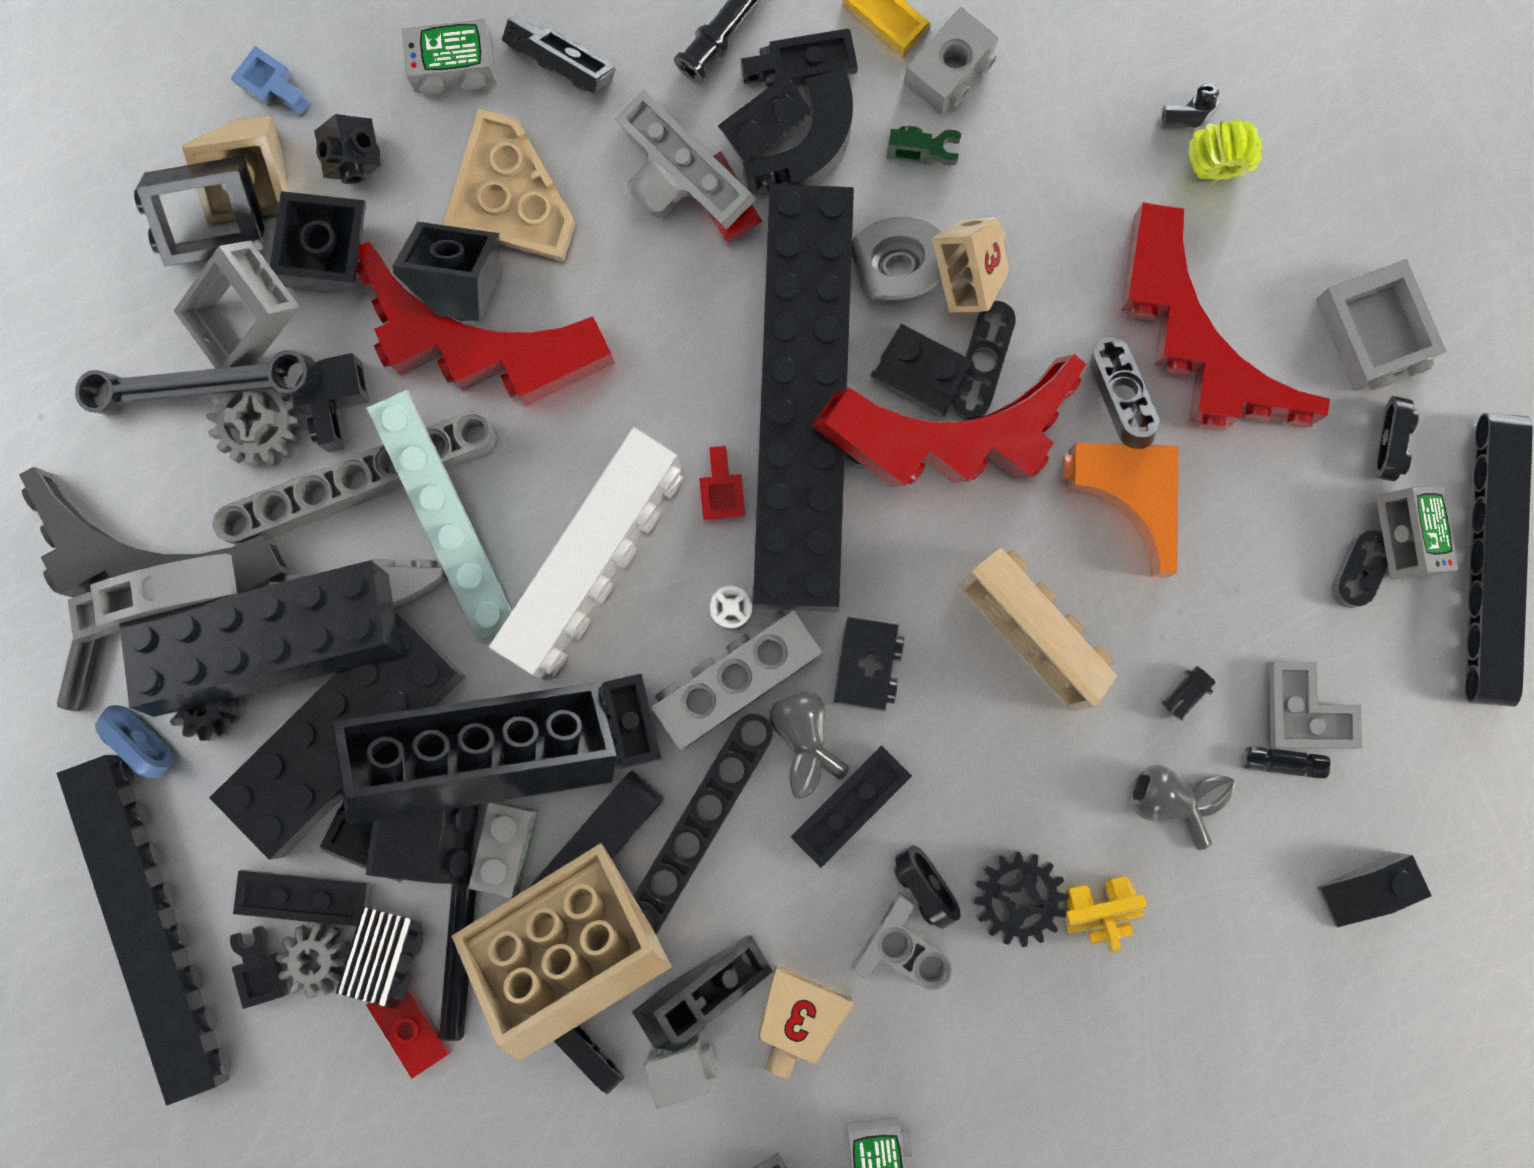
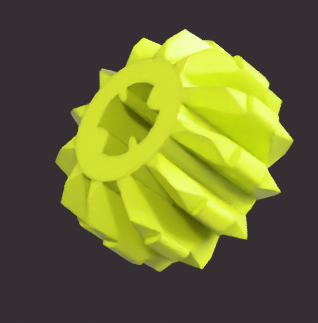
(1225, 150)

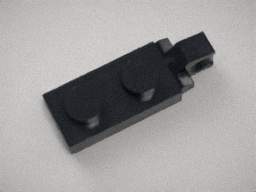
(559, 54)
(801, 58)

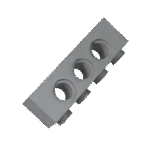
(688, 727)

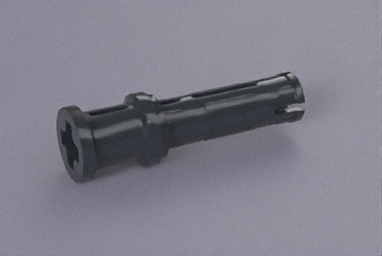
(713, 39)

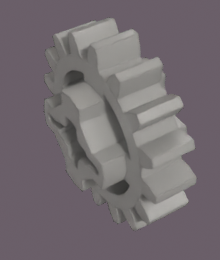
(255, 437)

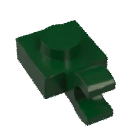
(914, 146)

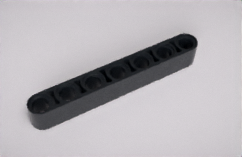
(1498, 560)
(691, 821)

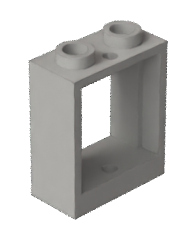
(258, 287)
(1347, 339)

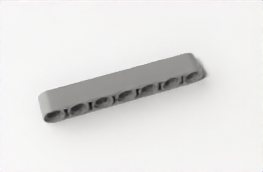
(335, 479)

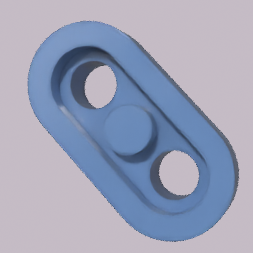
(134, 741)

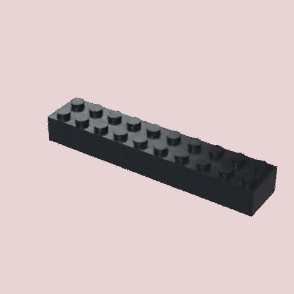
(801, 369)

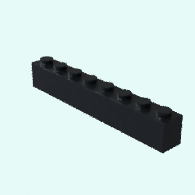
(144, 928)

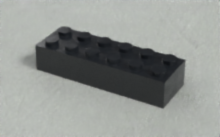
(259, 639)
(473, 752)
(296, 771)

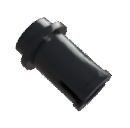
(1190, 690)

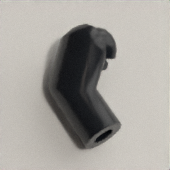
(1196, 112)

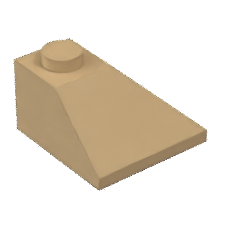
(264, 156)

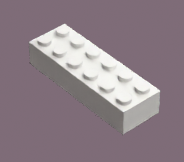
(588, 555)

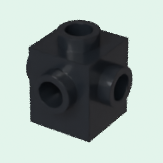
(347, 148)

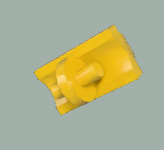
(1122, 907)

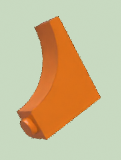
(1138, 485)

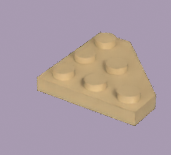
(509, 190)

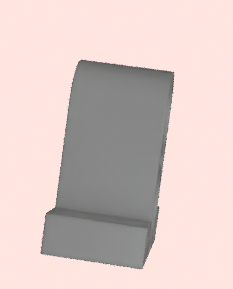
(910, 957)

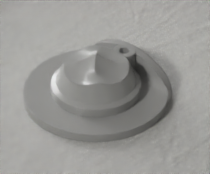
(896, 258)

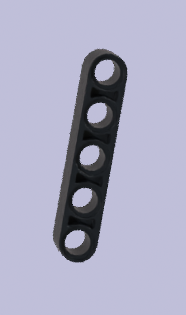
(611, 822)

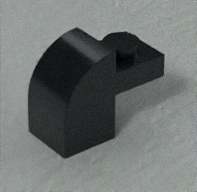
(339, 386)

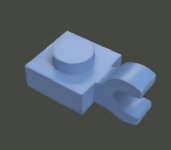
(267, 79)

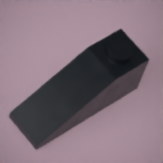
(701, 994)

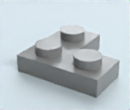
(1298, 718)

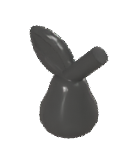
(801, 725)
(1163, 796)

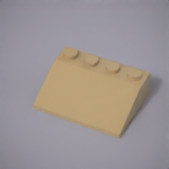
(1039, 631)
(559, 953)

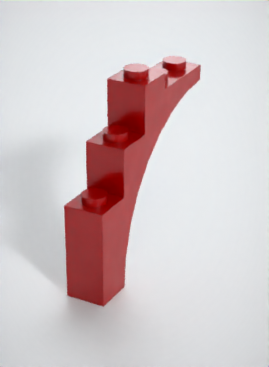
(1187, 340)
(534, 361)
(897, 444)

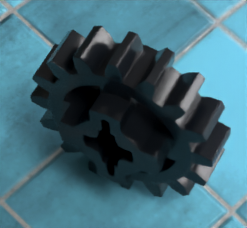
(1015, 918)

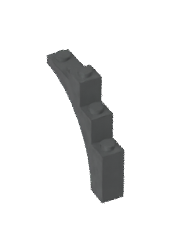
(90, 555)

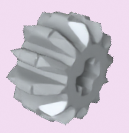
(299, 961)

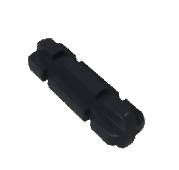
(1286, 762)

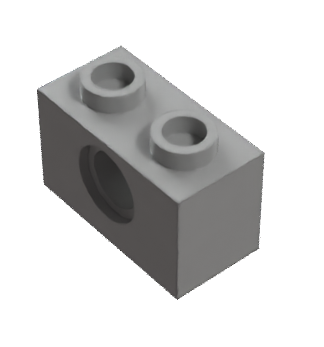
(961, 39)

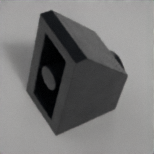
(1375, 890)

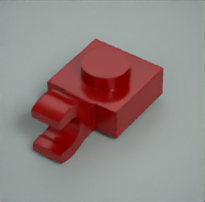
(722, 492)

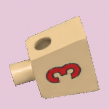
(971, 263)
(799, 1020)

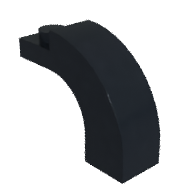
(822, 148)

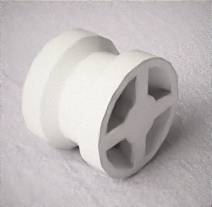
(726, 603)

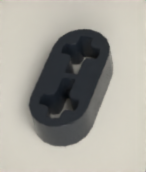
(1353, 565)

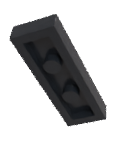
(851, 806)
(300, 897)

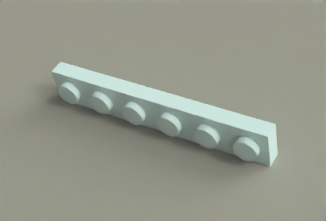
(441, 513)

